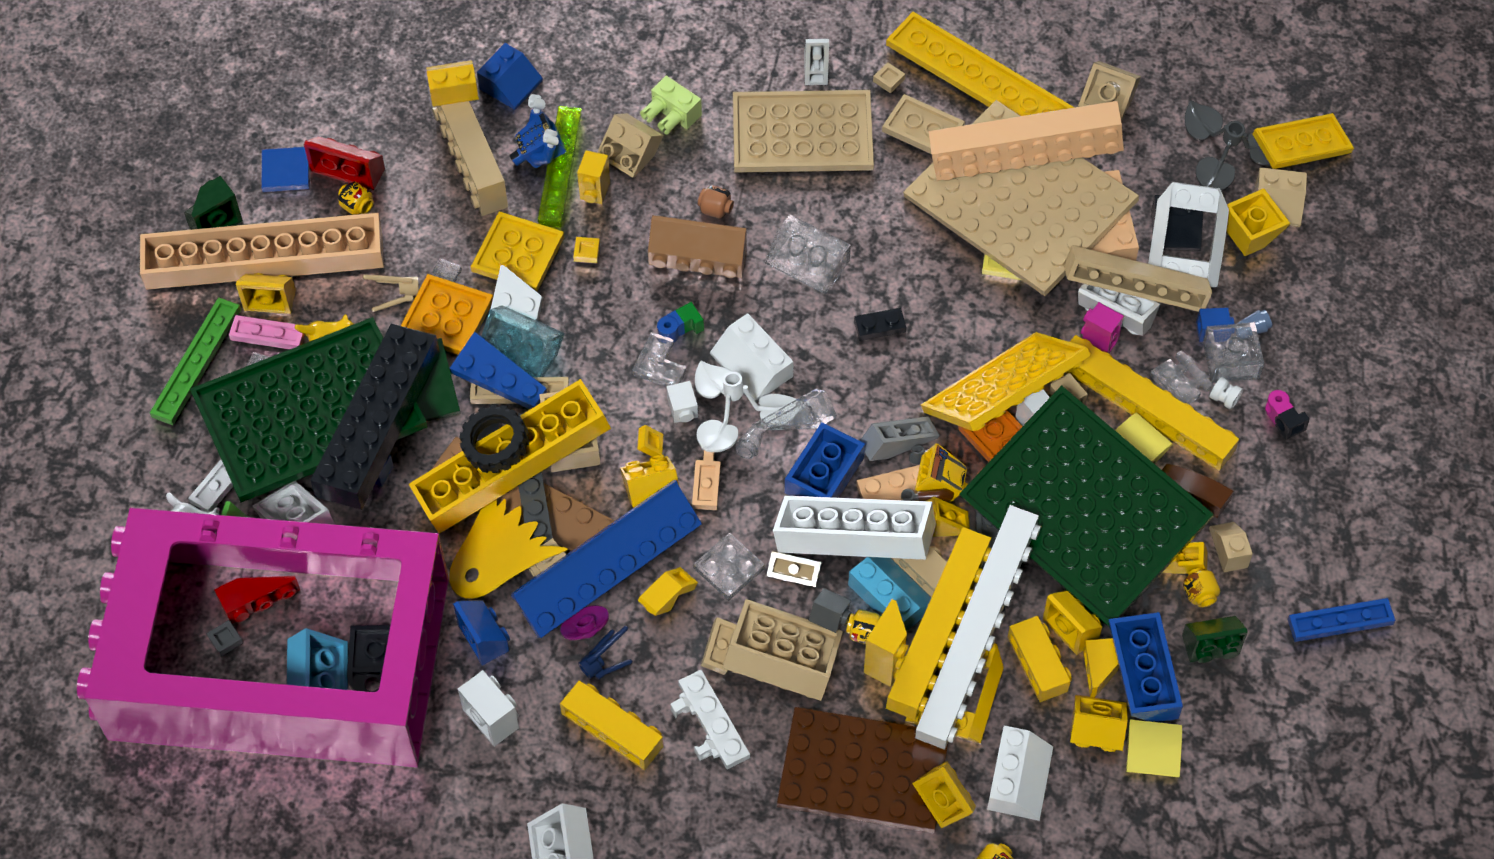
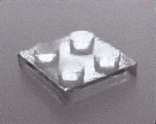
(729, 566)

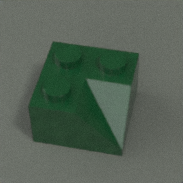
(214, 206)

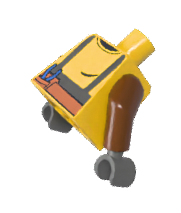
(938, 475)

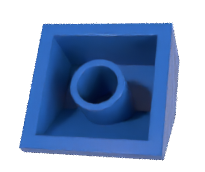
(508, 76)
(481, 630)

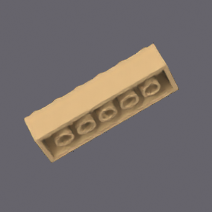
(472, 156)

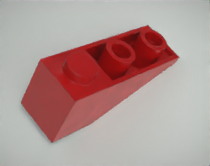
(248, 595)

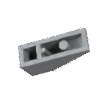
(895, 437)

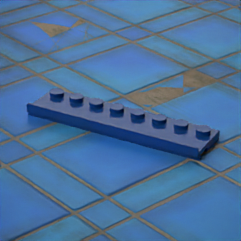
(606, 559)

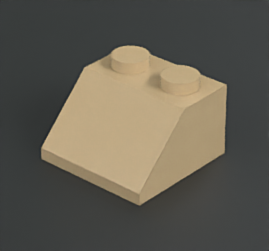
(1109, 85)
(1286, 190)

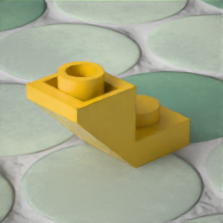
(665, 590)

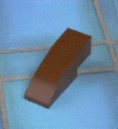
(1204, 489)

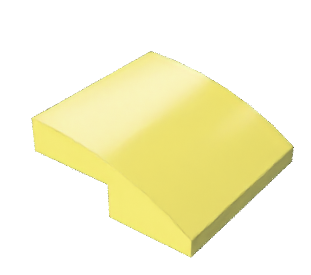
(1144, 437)
(1154, 748)

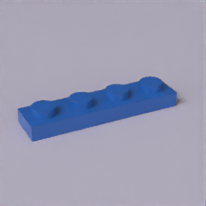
(1341, 619)

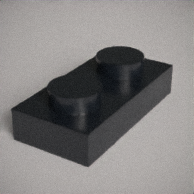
(880, 324)

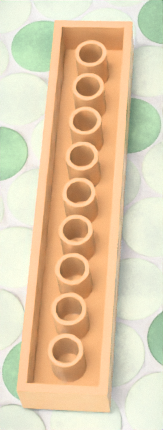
(262, 248)

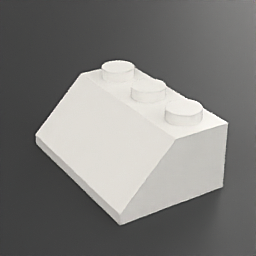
(1137, 311)
(754, 356)
(1020, 774)
(561, 834)

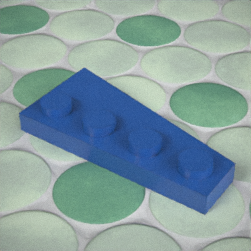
(495, 372)

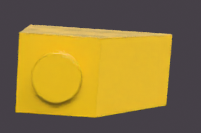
(948, 518)
(1100, 664)

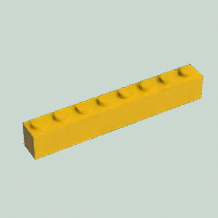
(1157, 406)
(938, 624)

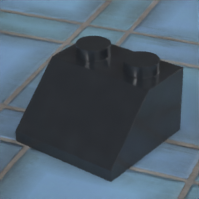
(1183, 228)

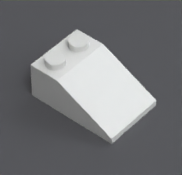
(293, 504)

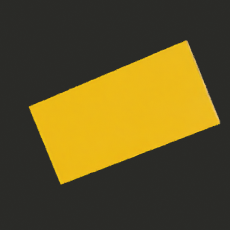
(1303, 141)

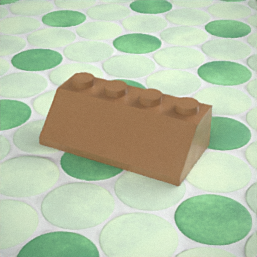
(697, 246)

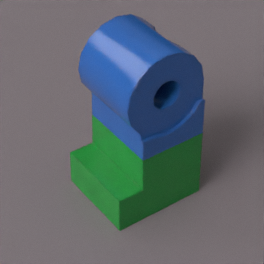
(680, 322)

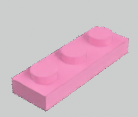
(265, 332)

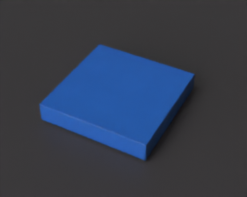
(284, 169)

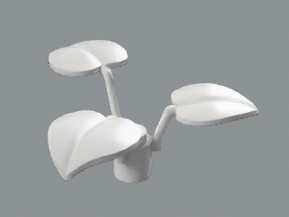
(710, 383)

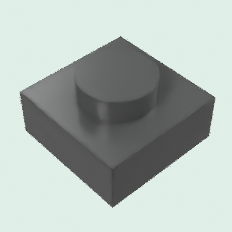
(224, 638)

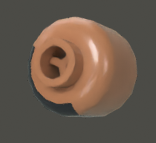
(715, 201)

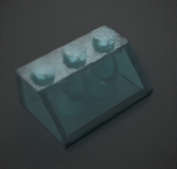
(522, 339)

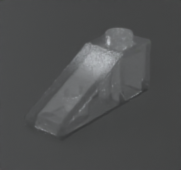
(802, 413)

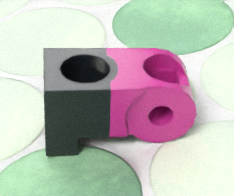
(1284, 415)

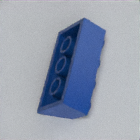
(1146, 667)

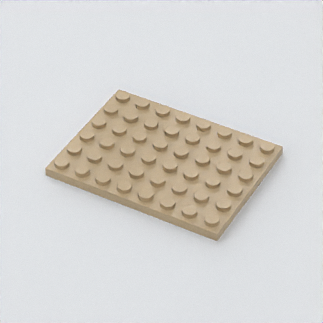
(1026, 214)

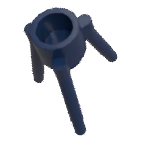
(593, 663)

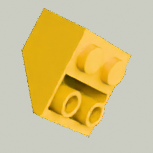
(647, 477)

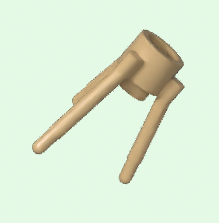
(407, 286)

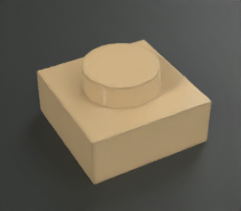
(889, 77)

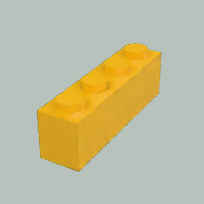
(612, 724)

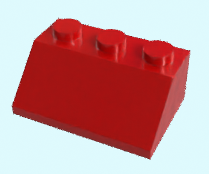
(344, 161)

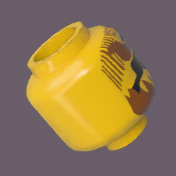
(1201, 587)

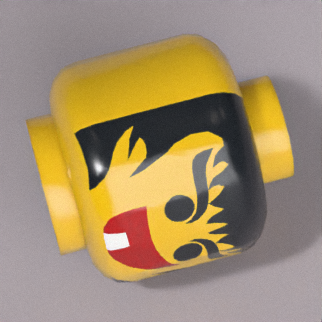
(355, 198)
(861, 625)

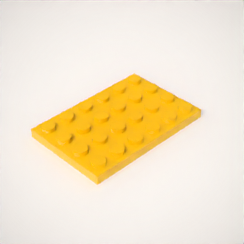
(1005, 381)

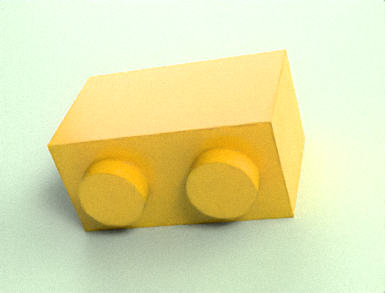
(593, 177)

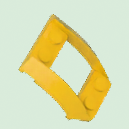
(974, 724)

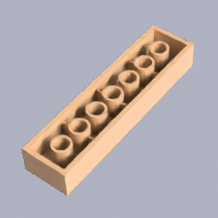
(1026, 141)

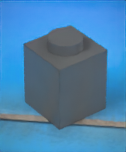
(830, 610)

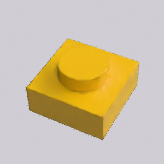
(586, 250)
(650, 441)

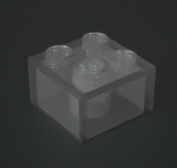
(1233, 352)

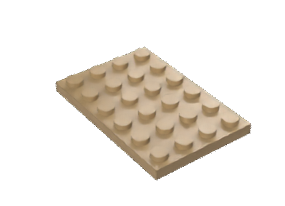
(802, 131)

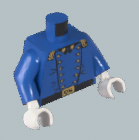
(539, 139)

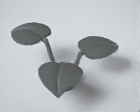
(1205, 121)

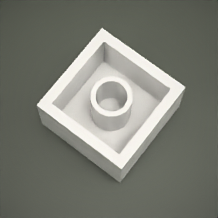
(489, 707)

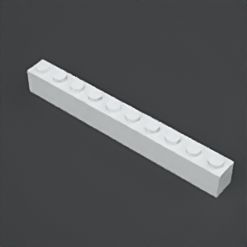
(976, 628)

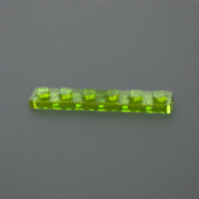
(559, 170)

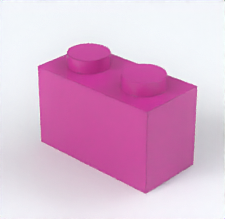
(1102, 327)

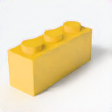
(1039, 658)

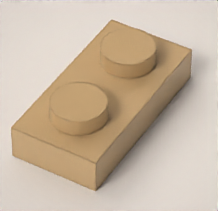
(718, 645)

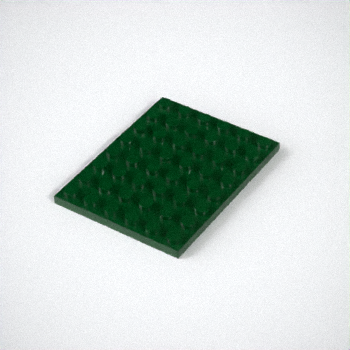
(283, 411)
(1100, 503)

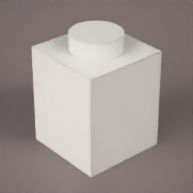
(682, 402)

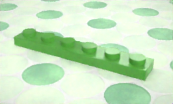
(195, 361)

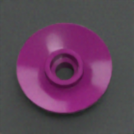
(585, 623)

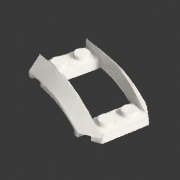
(1193, 198)

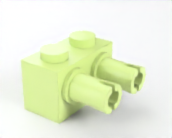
(675, 102)

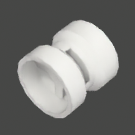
(1226, 393)

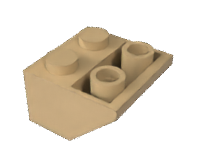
(629, 144)

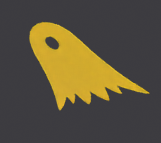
(497, 551)

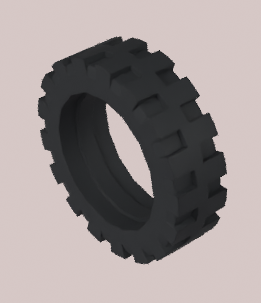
(506, 457)

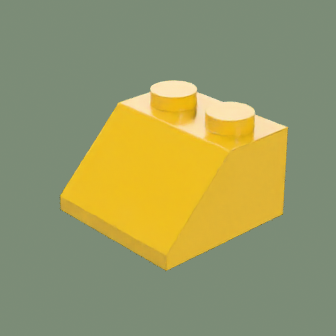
(452, 83)
(1255, 221)
(266, 293)
(1071, 620)
(1098, 723)
(944, 795)

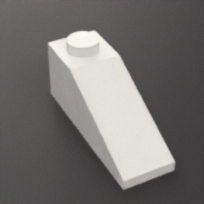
(816, 61)

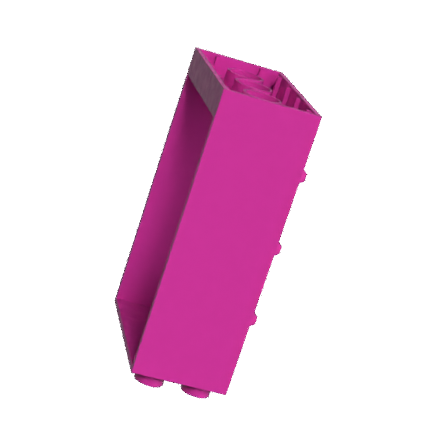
(260, 716)

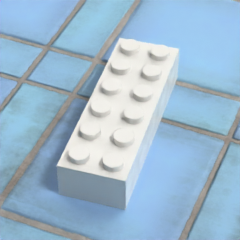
(855, 527)

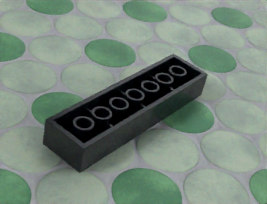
(375, 417)

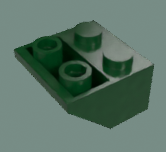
(1214, 639)

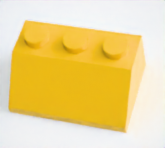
(886, 646)

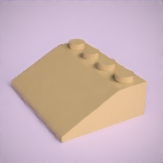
(782, 650)

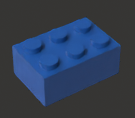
(825, 464)

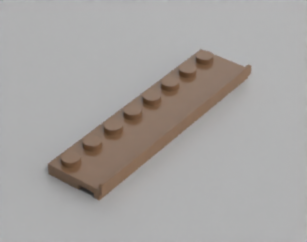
(569, 519)

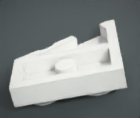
(516, 294)

